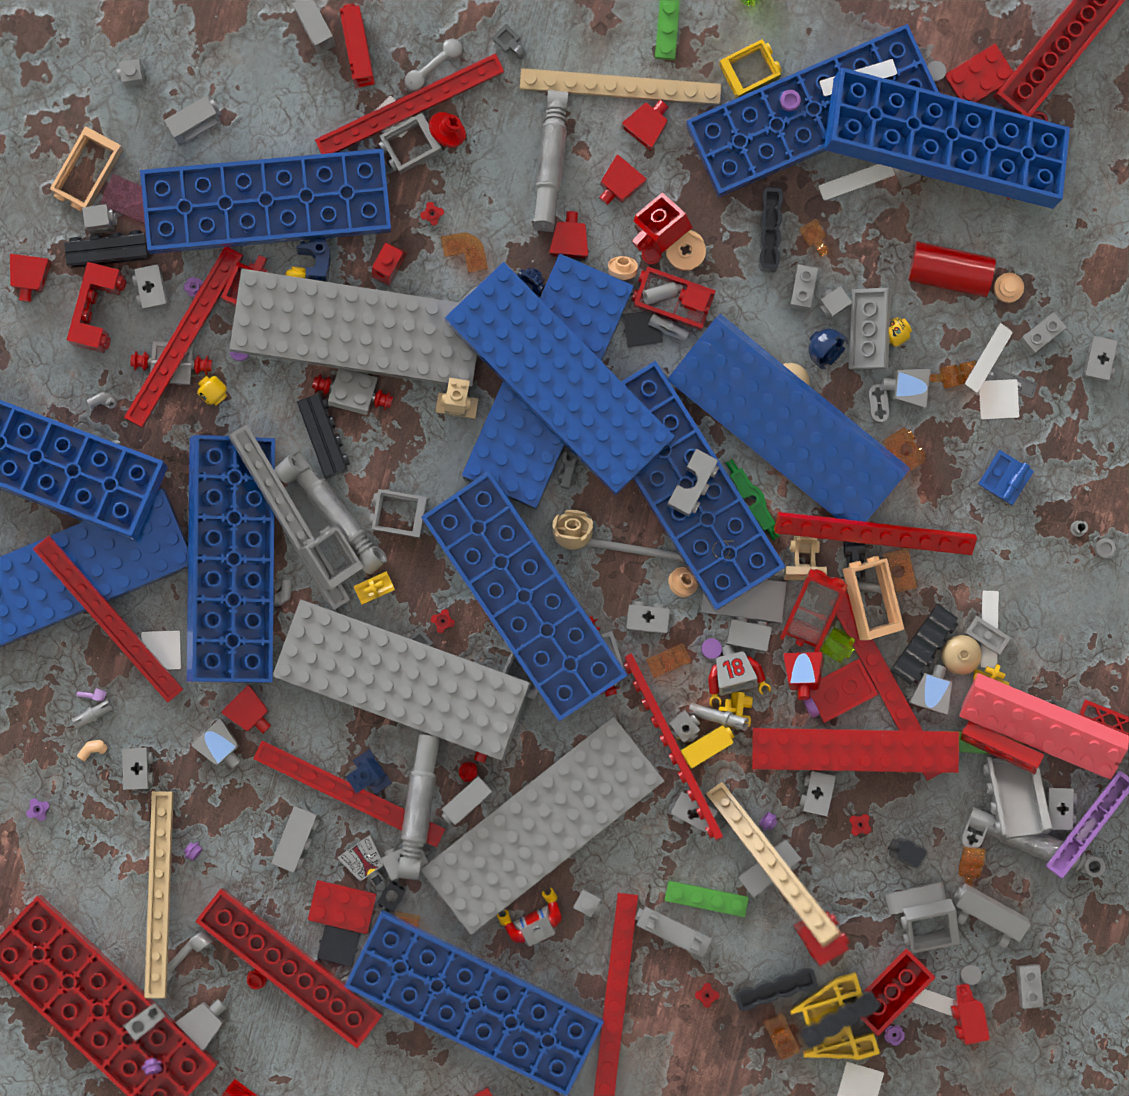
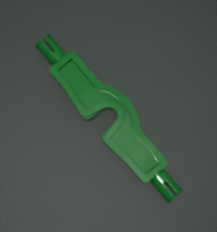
(746, 490)

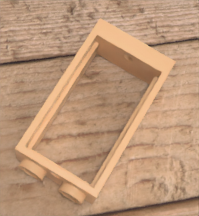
(86, 135)
(888, 593)

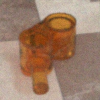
(952, 375)
(971, 864)

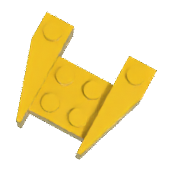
(828, 999)

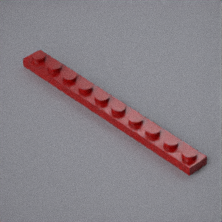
(410, 105)
(183, 338)
(875, 533)
(108, 618)
(880, 675)
(676, 755)
(339, 789)
(615, 994)

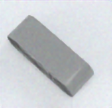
(915, 896)

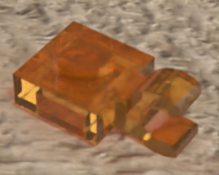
(813, 235)

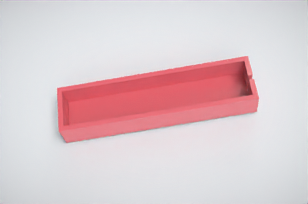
(1044, 726)

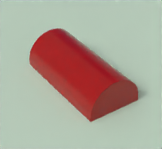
(952, 269)
(896, 989)

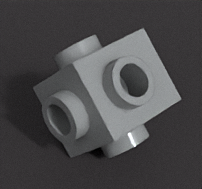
(681, 719)

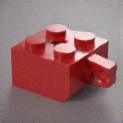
(660, 224)
(231, 290)
(969, 1016)

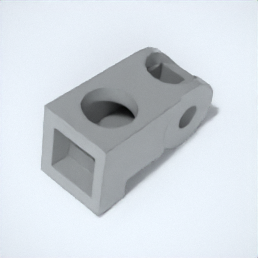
(144, 1021)

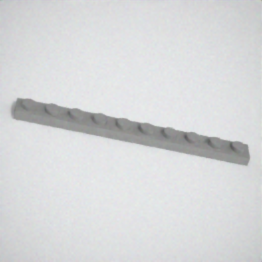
(284, 509)

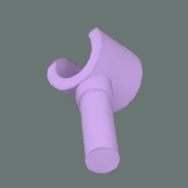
(99, 695)

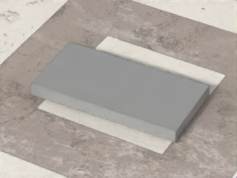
(870, 329)
(760, 603)

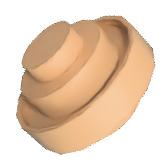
(622, 267)
(1008, 287)
(682, 582)

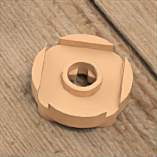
(687, 262)

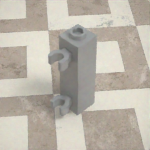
(991, 912)
(672, 931)

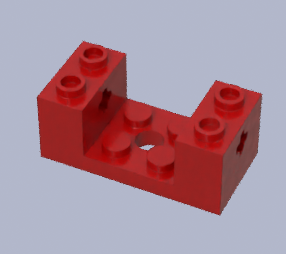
(95, 278)
(819, 953)

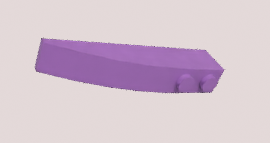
(1089, 825)

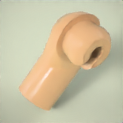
(92, 747)

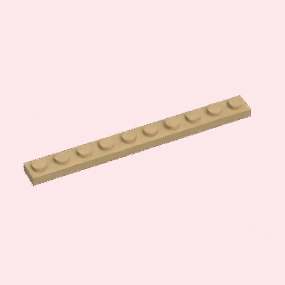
(620, 86)
(773, 864)
(159, 895)

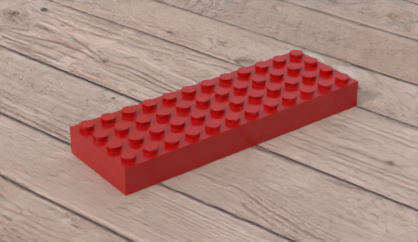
(93, 1001)

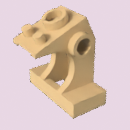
(456, 401)
(798, 546)

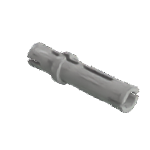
(727, 718)

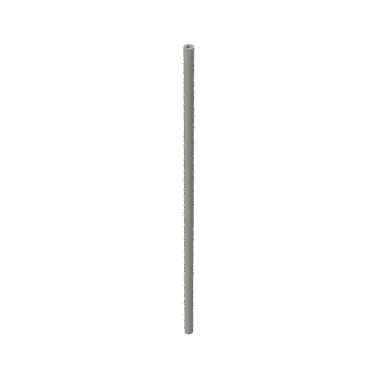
(675, 556)

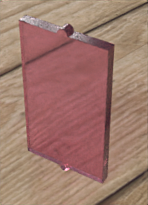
(124, 198)

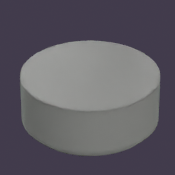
(937, 70)
(1105, 548)
(970, 974)

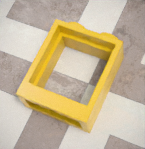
(732, 79)
(707, 746)

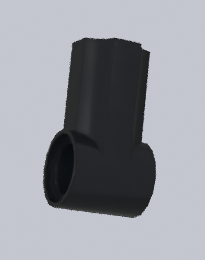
(855, 552)

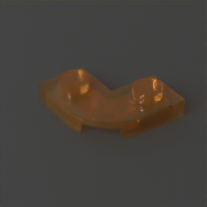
(466, 244)

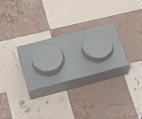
(987, 635)

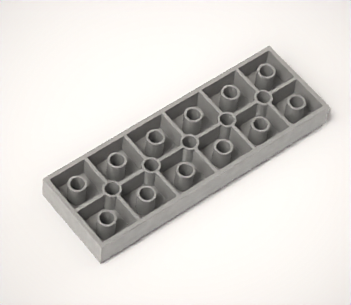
(348, 328)
(402, 680)
(542, 825)

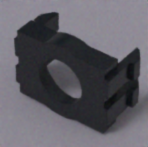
(383, 901)

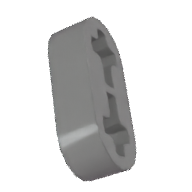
(873, 404)

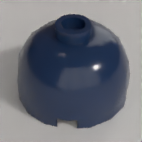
(826, 347)

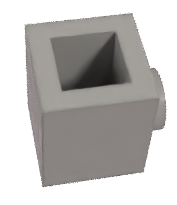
(131, 73)
(834, 302)
(588, 903)

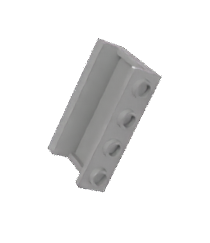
(1016, 800)

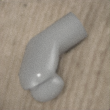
(103, 398)
(283, 595)

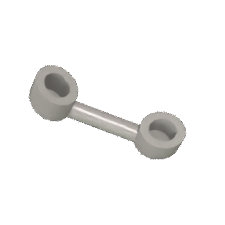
(451, 49)
(197, 942)

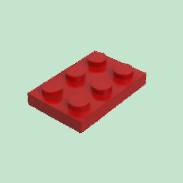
(979, 75)
(843, 690)
(342, 906)

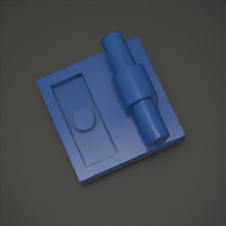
(1005, 477)

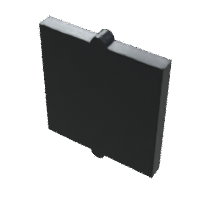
(638, 330)
(338, 945)

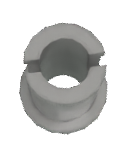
(1074, 528)

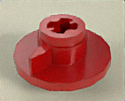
(447, 129)

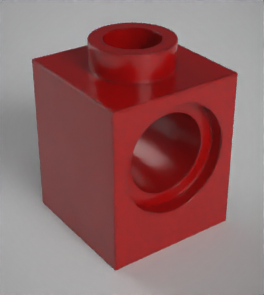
(694, 299)

